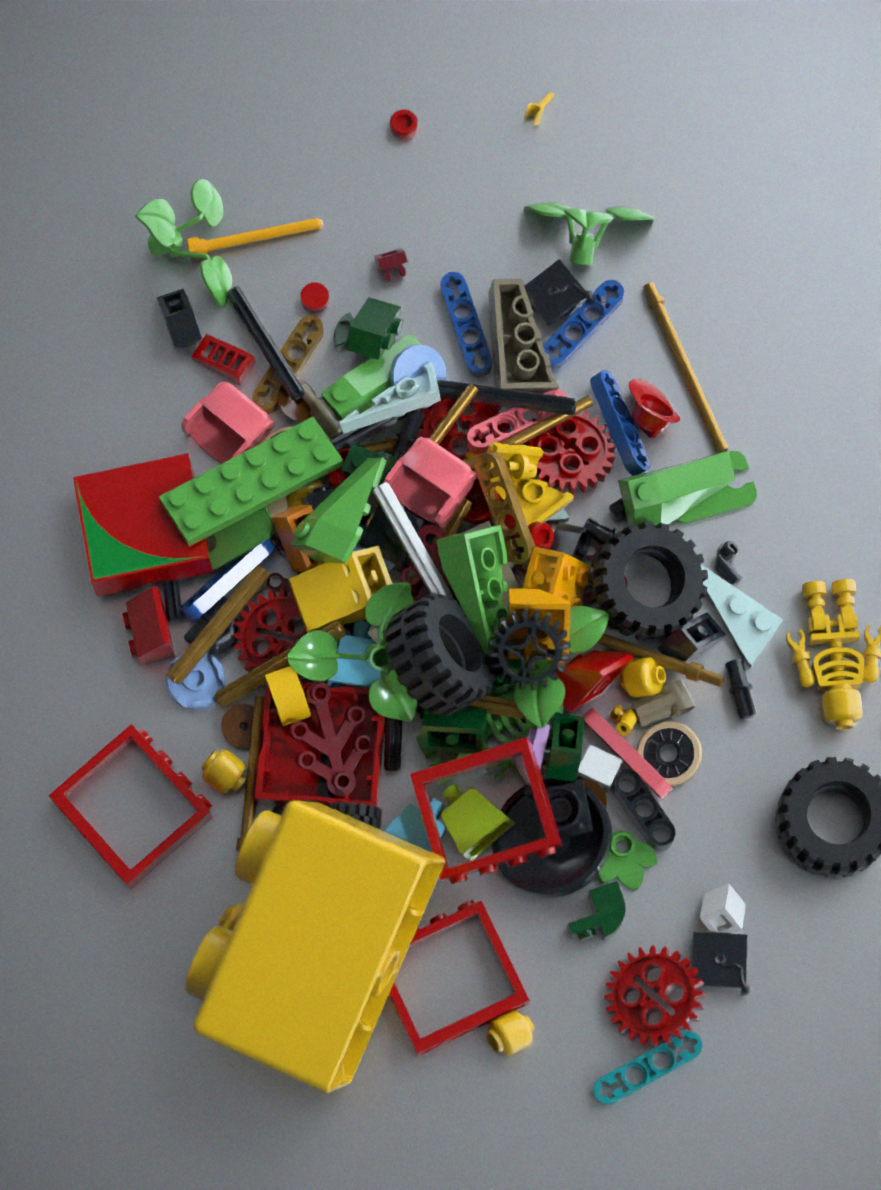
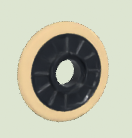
(675, 735)

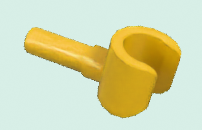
(536, 109)

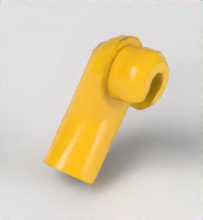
(297, 496)
(624, 719)

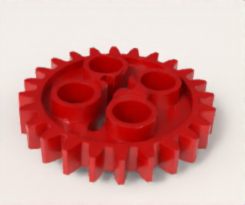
(452, 439)
(569, 451)
(287, 615)
(673, 976)

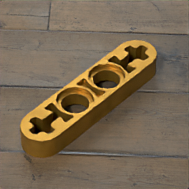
(295, 364)
(509, 506)

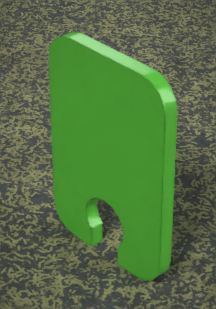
(725, 499)
(241, 538)

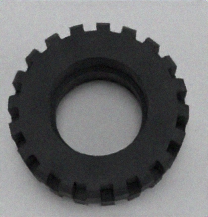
(673, 554)
(438, 655)
(801, 839)

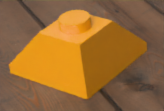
(546, 602)

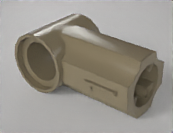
(671, 701)

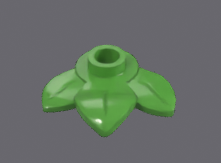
(628, 864)

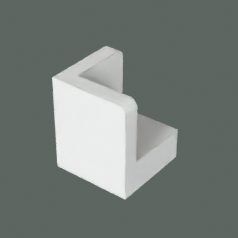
(599, 767)
(722, 910)

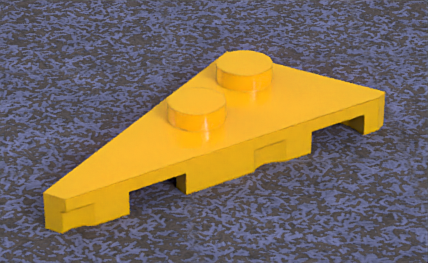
(535, 497)

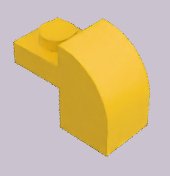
(288, 695)

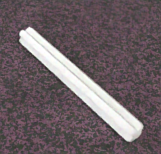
(410, 540)

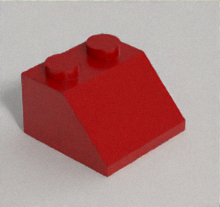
(149, 628)
(590, 676)

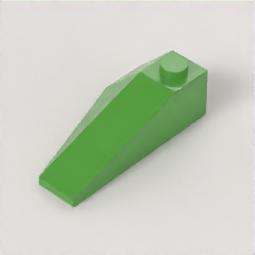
(364, 382)
(675, 489)
(333, 526)
(475, 573)

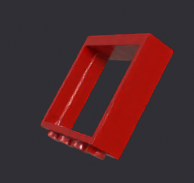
(179, 781)
(514, 856)
(480, 1018)

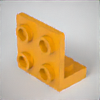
(557, 575)

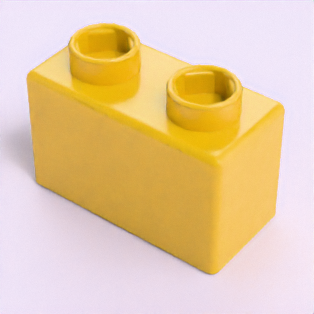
(312, 942)

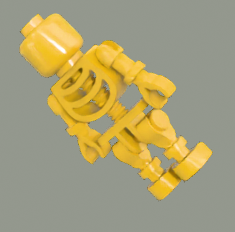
(842, 701)

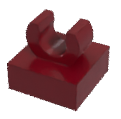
(390, 260)

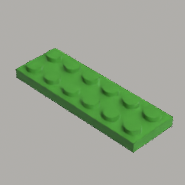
(250, 481)

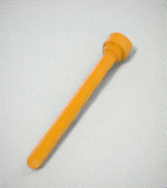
(203, 246)

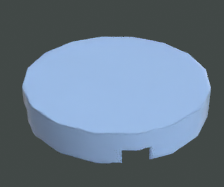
(411, 363)
(200, 685)

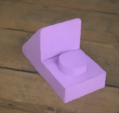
(538, 738)

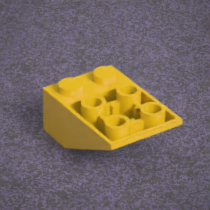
(339, 589)

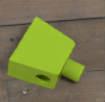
(473, 820)

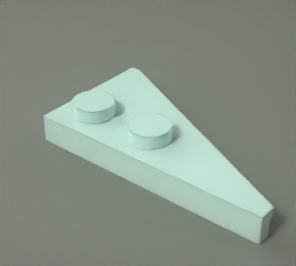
(397, 400)
(748, 621)

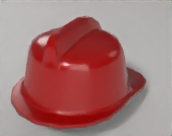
(651, 408)

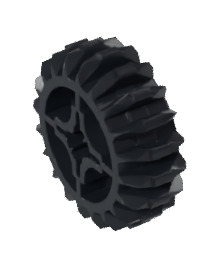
(542, 652)

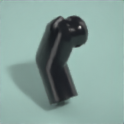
(225, 641)

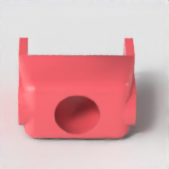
(227, 423)
(431, 481)

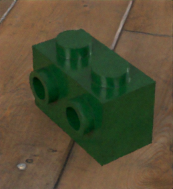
(374, 328)
(456, 732)
(564, 747)

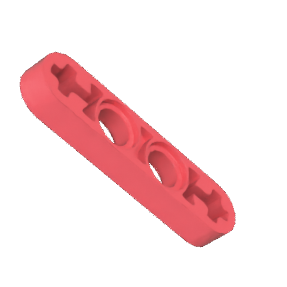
(513, 417)
(627, 753)

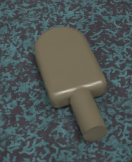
(322, 413)

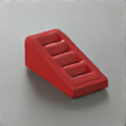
(238, 375)

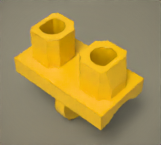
(519, 459)

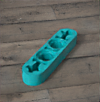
(649, 1071)

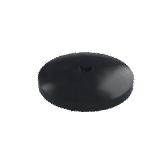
(573, 863)

